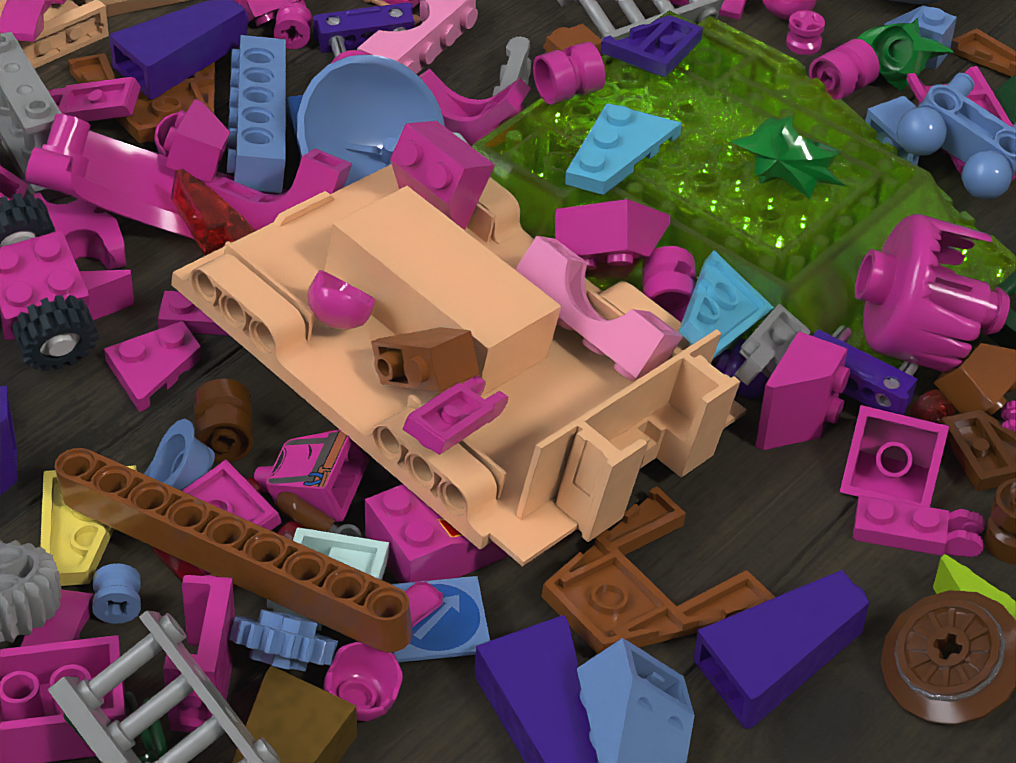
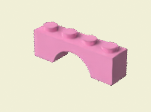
(440, 26)
(634, 340)

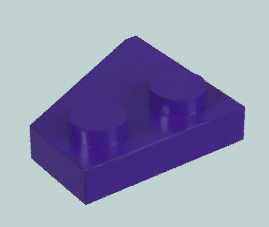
(655, 45)

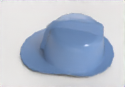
(180, 457)

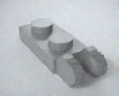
(518, 64)

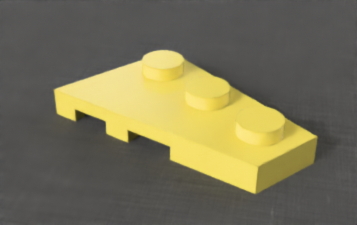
(70, 536)

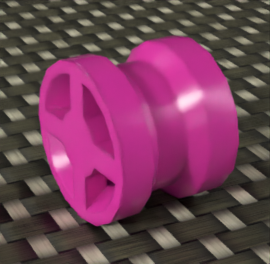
(291, 17)
(805, 32)

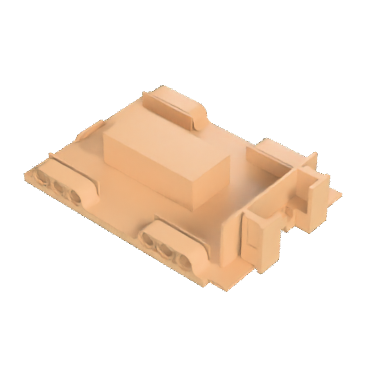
(572, 423)

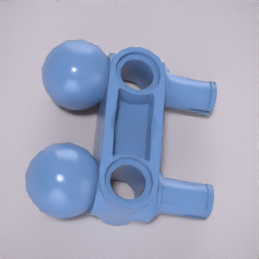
(965, 131)

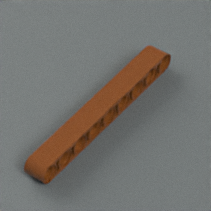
(236, 549)

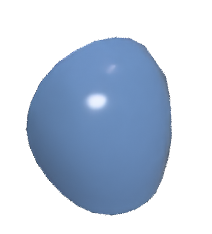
(361, 109)

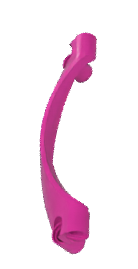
(109, 174)

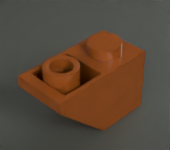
(426, 359)
(980, 379)

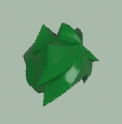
(902, 50)
(787, 155)

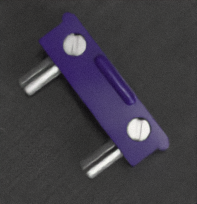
(351, 28)
(872, 379)

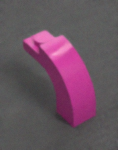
(476, 117)
(315, 174)

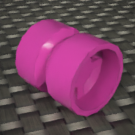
(846, 68)
(569, 72)
(669, 279)

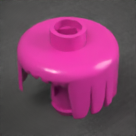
(919, 305)

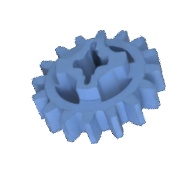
(283, 640)

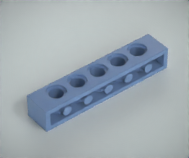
(258, 113)

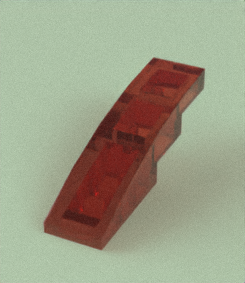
(206, 213)

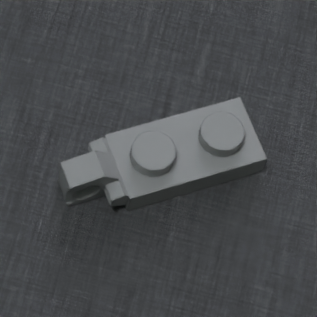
(769, 344)

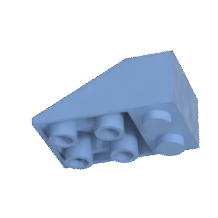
(635, 707)

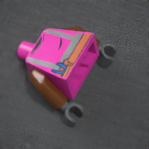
(318, 480)

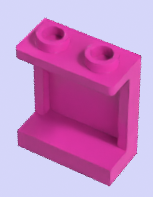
(208, 622)

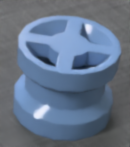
(116, 593)

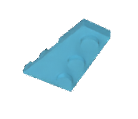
(615, 145)
(722, 303)

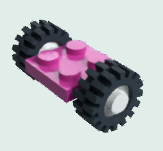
(41, 287)

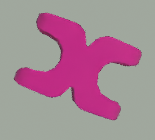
(88, 231)

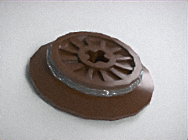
(968, 682)

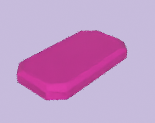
(423, 601)

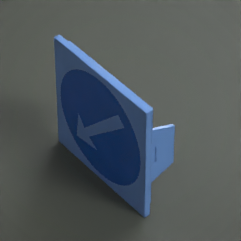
(451, 628)

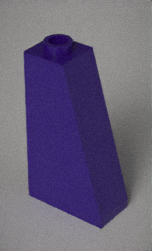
(177, 44)
(779, 644)
(537, 692)

